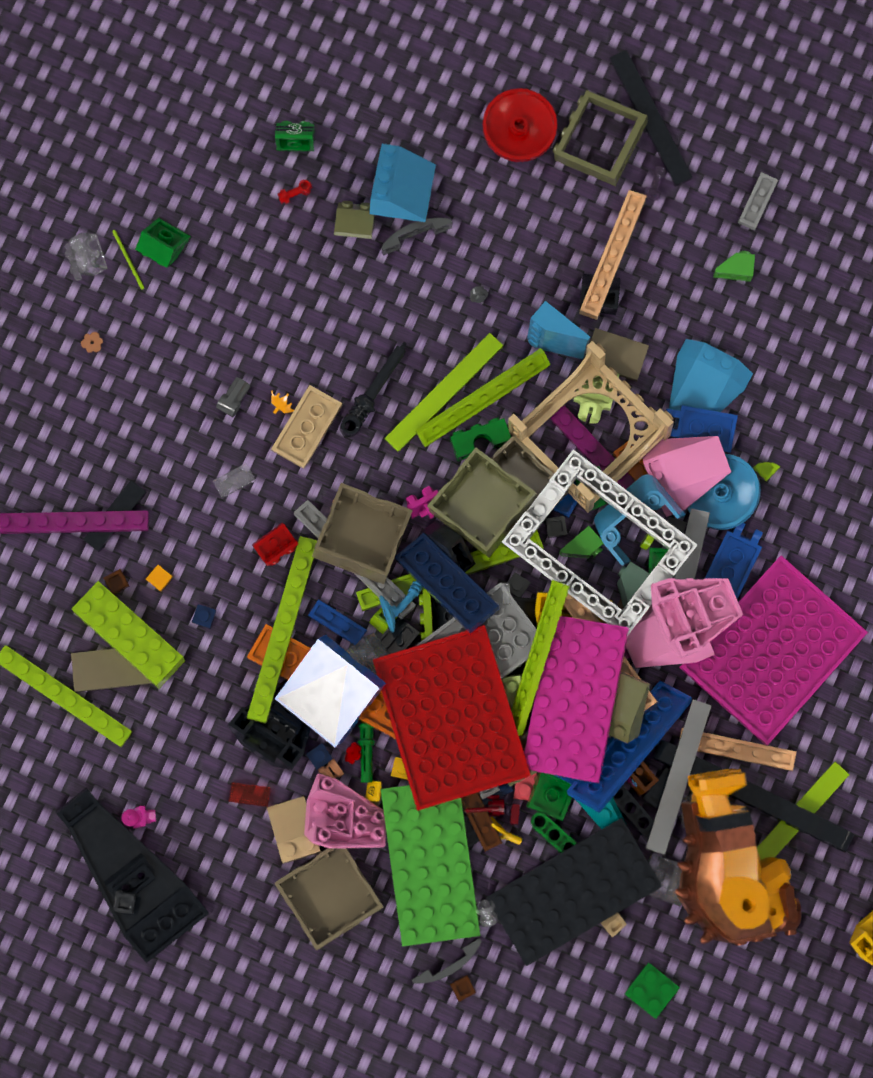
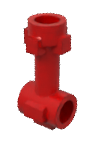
(303, 188)

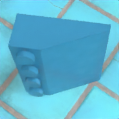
(402, 184)
(556, 333)

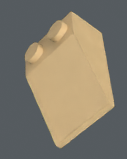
(289, 830)

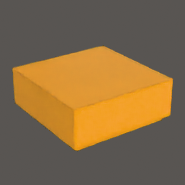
(159, 578)

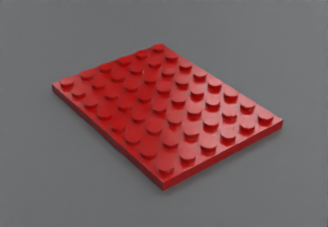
(451, 718)

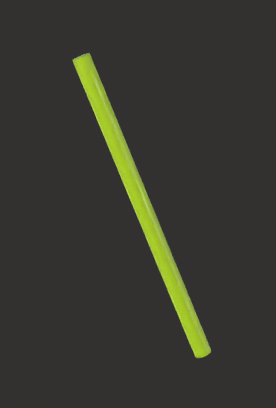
(128, 259)

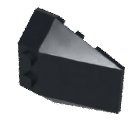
(277, 741)

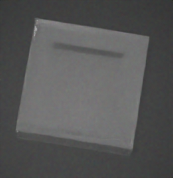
(506, 594)

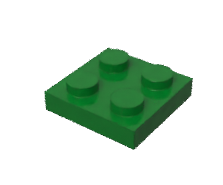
(550, 796)
(651, 990)

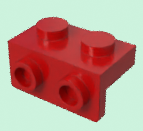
(275, 544)

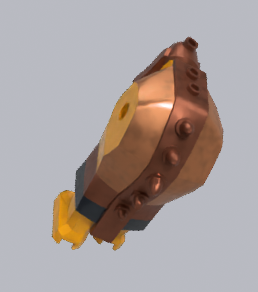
(722, 874)

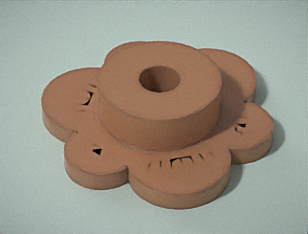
(88, 339)

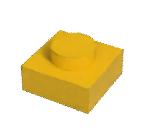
(398, 769)

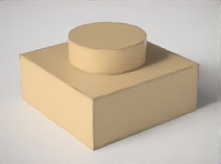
(614, 924)

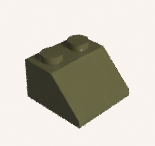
(354, 220)

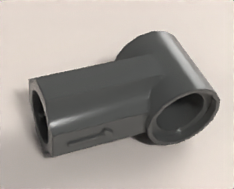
(231, 401)

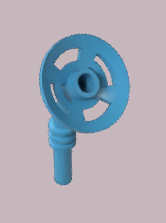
(391, 612)

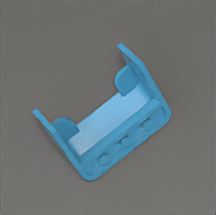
(645, 489)

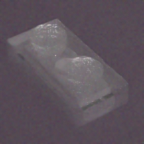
(234, 480)

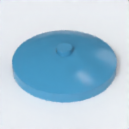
(733, 498)

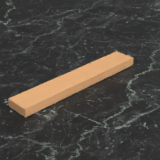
(746, 751)

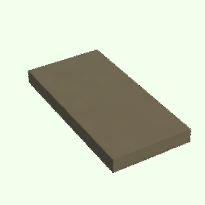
(103, 671)

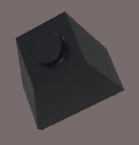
(451, 544)

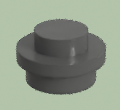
(478, 294)

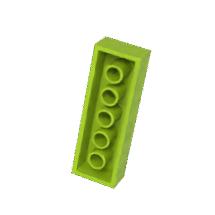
(128, 634)

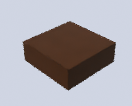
(116, 582)
(463, 988)

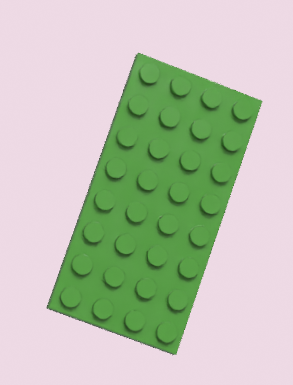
(430, 869)

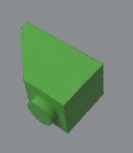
(737, 267)
(583, 545)

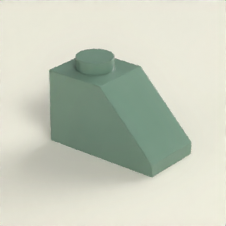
(630, 581)

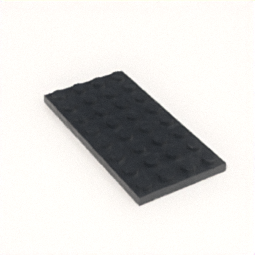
(574, 891)

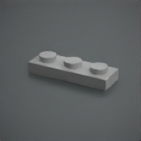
(758, 201)

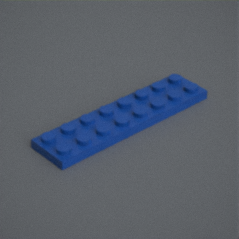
(623, 758)

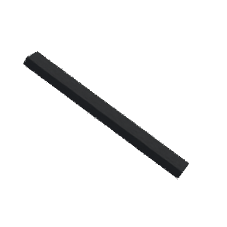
(655, 127)

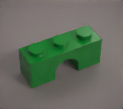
(495, 432)

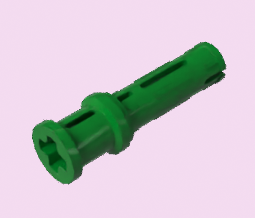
(366, 742)

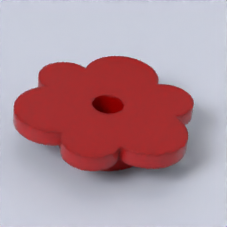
(353, 753)

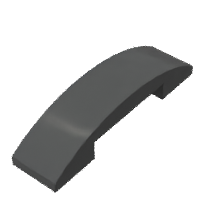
(438, 226)
(427, 977)

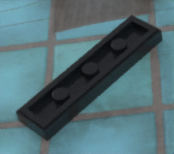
(125, 501)

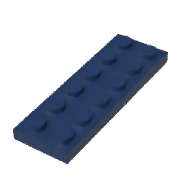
(447, 583)

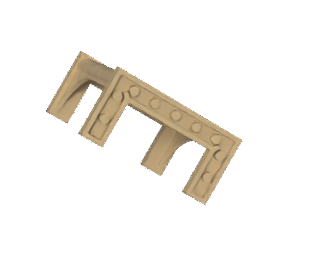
(593, 365)

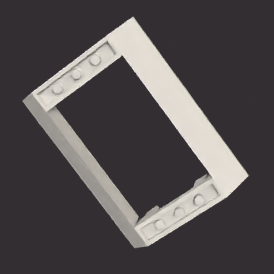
(579, 468)

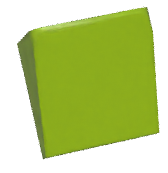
(379, 622)

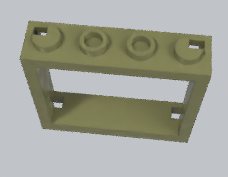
(626, 152)

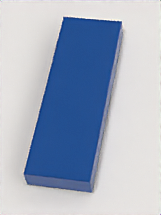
(337, 622)

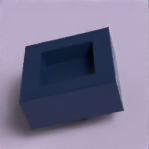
(204, 616)
(319, 756)

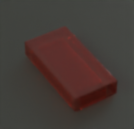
(249, 794)

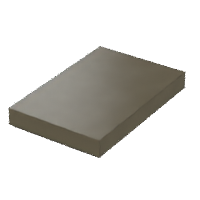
(621, 353)

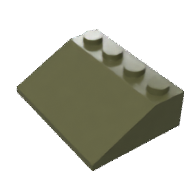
(628, 708)

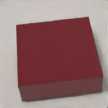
(514, 816)

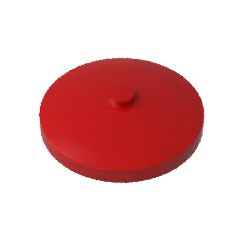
(519, 125)

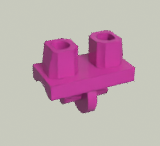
(419, 506)
(138, 817)

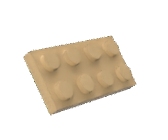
(306, 427)

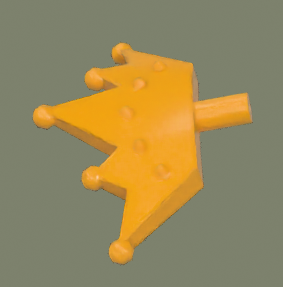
(281, 403)

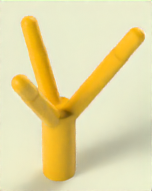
(506, 835)

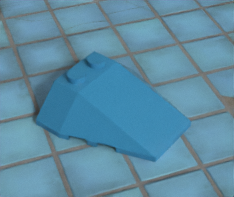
(706, 377)

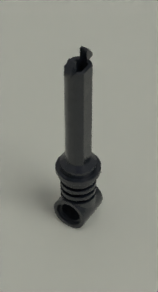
(364, 403)

